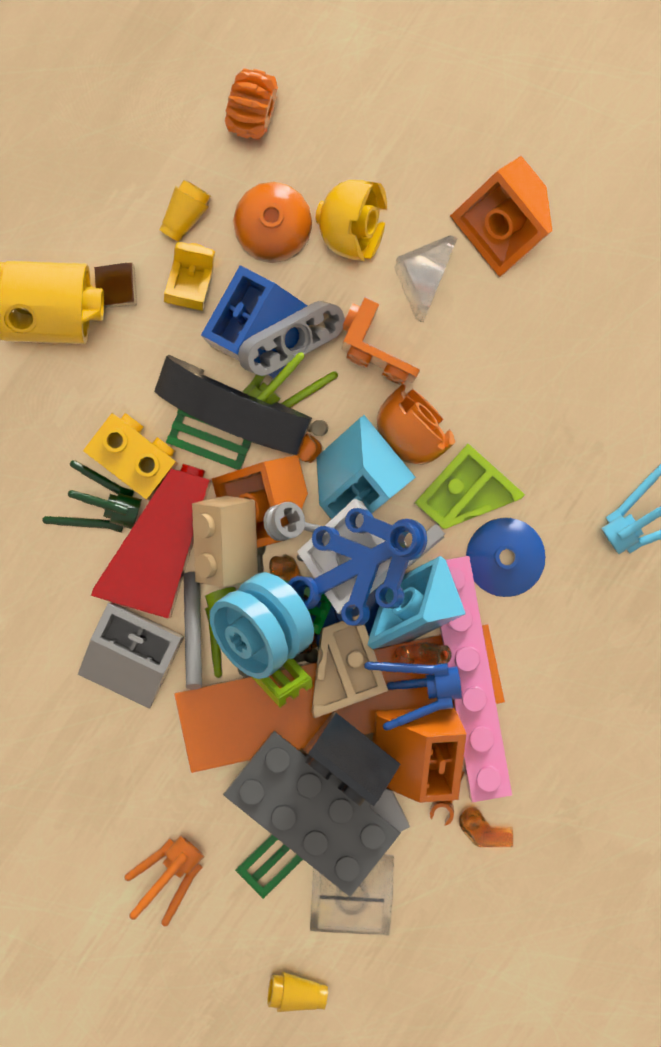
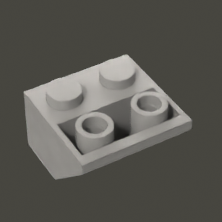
(129, 654)

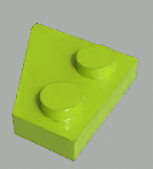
(467, 490)

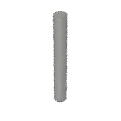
(192, 619)

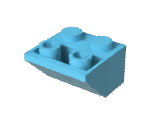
(359, 468)

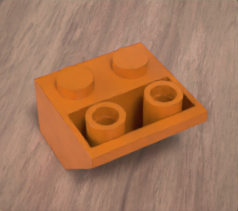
(428, 752)

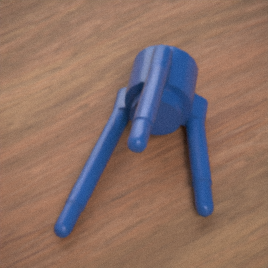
(441, 683)

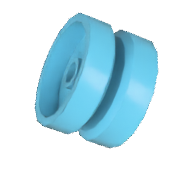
(261, 625)

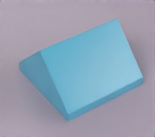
(427, 605)

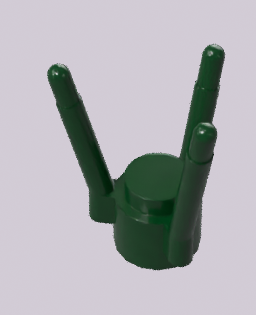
(120, 509)

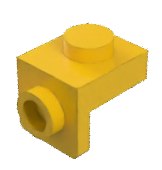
(190, 275)

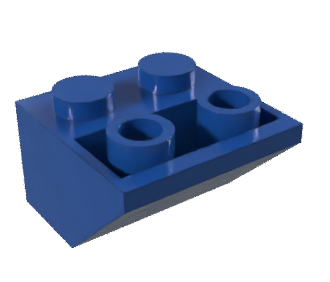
(247, 308)

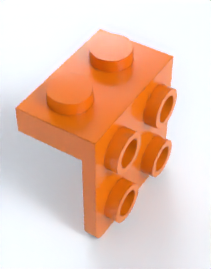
(357, 325)

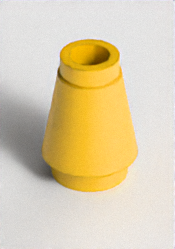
(184, 210)
(295, 993)

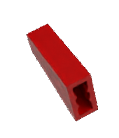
(156, 551)

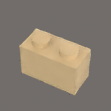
(224, 540)

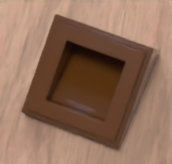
(117, 283)

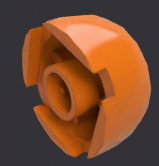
(272, 222)
(413, 427)

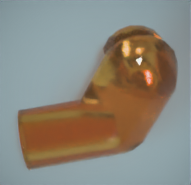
(284, 567)
(422, 652)
(481, 832)

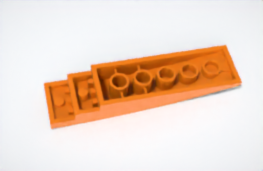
(235, 717)

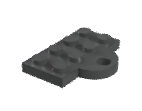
(311, 814)

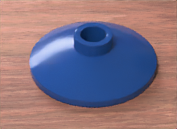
(486, 566)

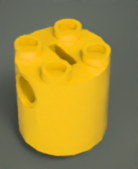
(47, 302)

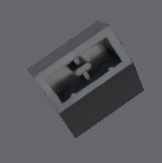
(352, 758)

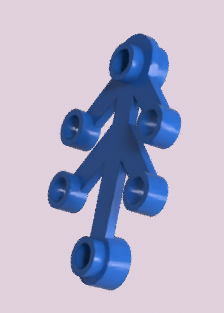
(364, 563)

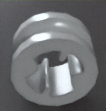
(295, 518)

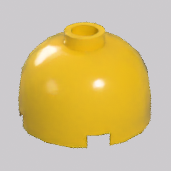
(351, 217)

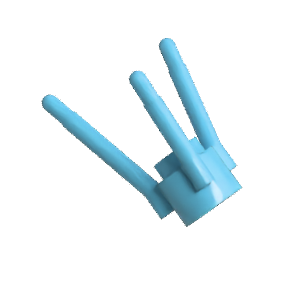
(624, 532)

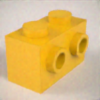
(130, 455)

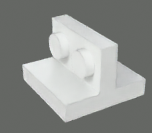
(323, 561)

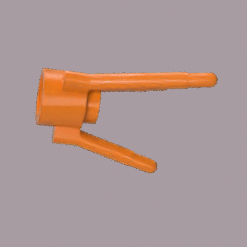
(181, 859)

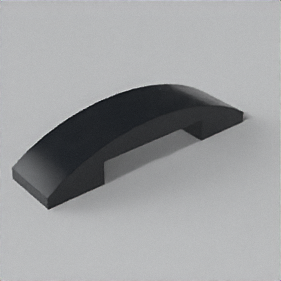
(231, 409)

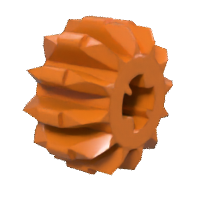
(251, 103)

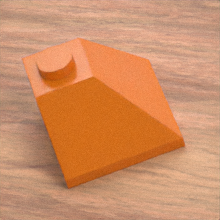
(506, 215)
(268, 485)

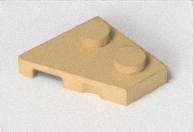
(341, 669)

